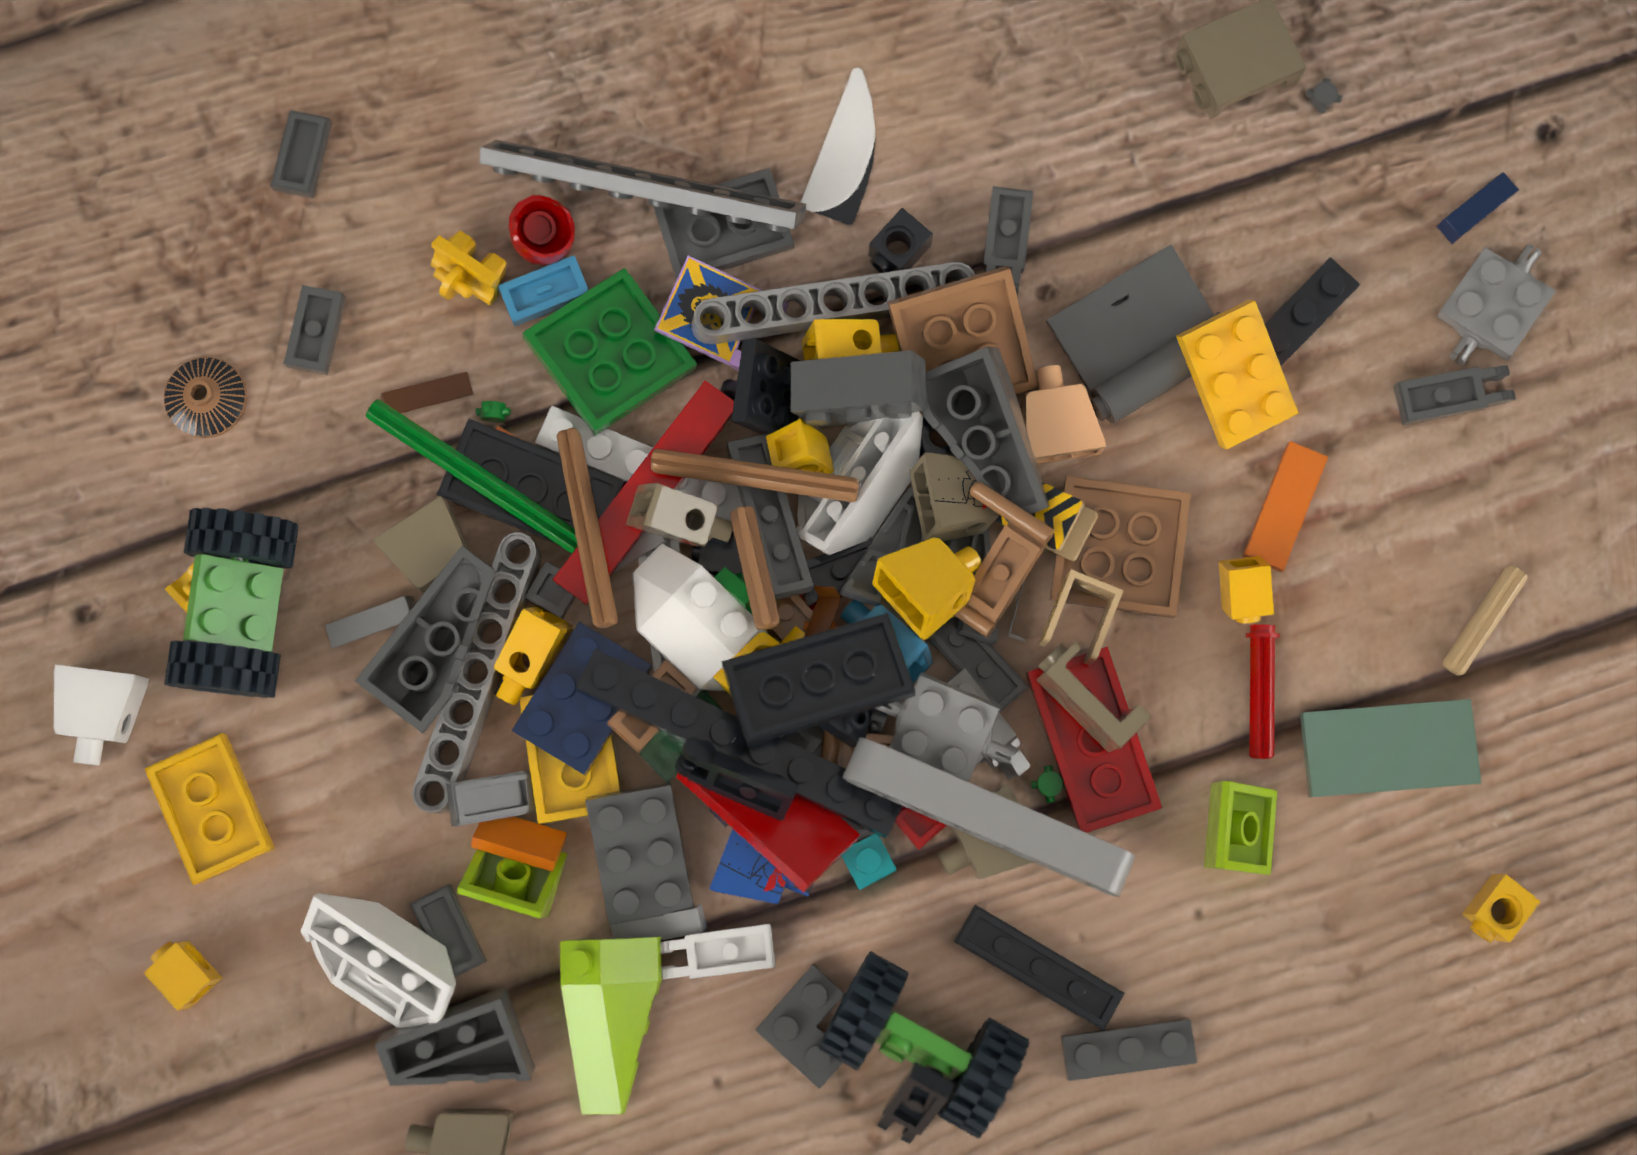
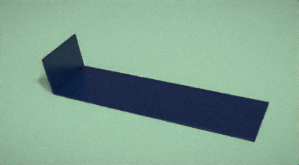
(1477, 207)

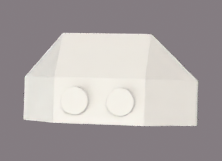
(880, 458)
(689, 616)
(380, 959)

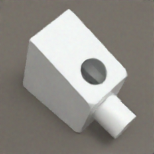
(95, 708)

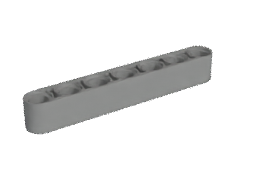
(811, 300)
(480, 694)
(989, 817)

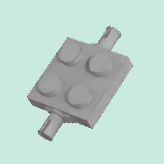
(1495, 304)
(946, 728)

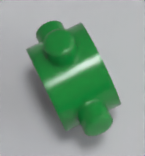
(493, 411)
(1048, 784)

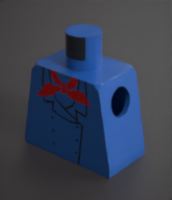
(749, 874)

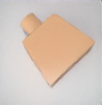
(1060, 419)

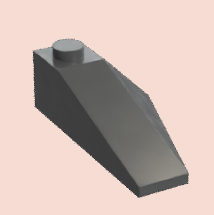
(982, 423)
(427, 650)

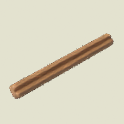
(755, 475)
(586, 528)

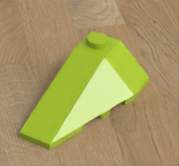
(607, 1009)

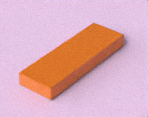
(1285, 505)

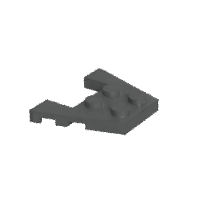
(899, 532)

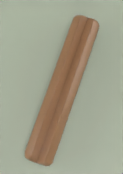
(754, 567)

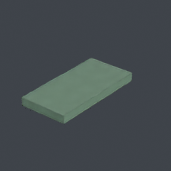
(1390, 748)

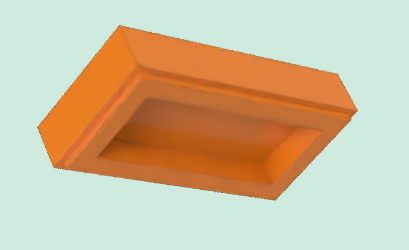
(520, 841)

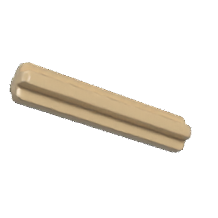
(1485, 620)

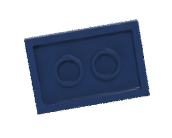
(565, 720)

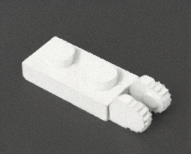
(722, 952)

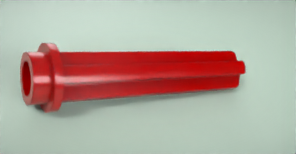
(1262, 690)

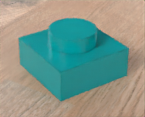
(868, 861)

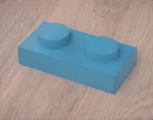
(543, 290)

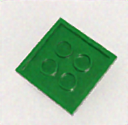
(607, 351)

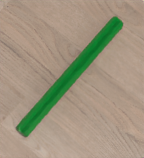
(472, 474)

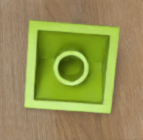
(1240, 828)
(512, 883)

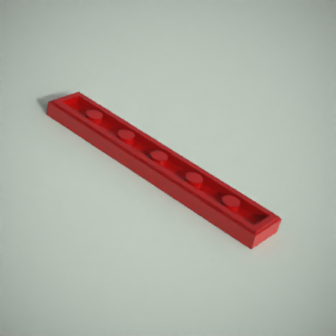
(689, 433)

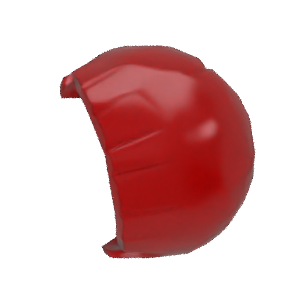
(541, 230)

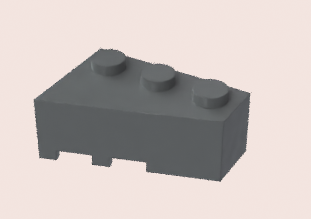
(858, 388)
(470, 1043)

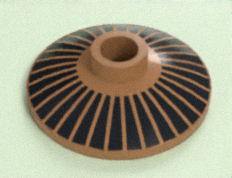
(221, 406)

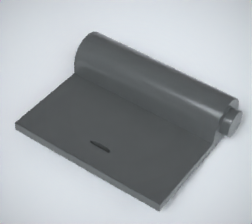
(1130, 346)

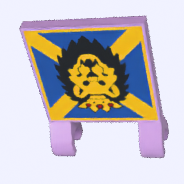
(695, 284)

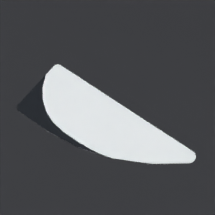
(845, 157)

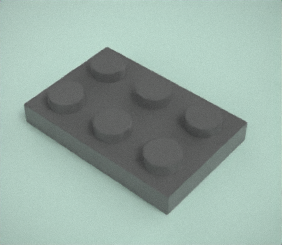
(715, 238)
(639, 853)

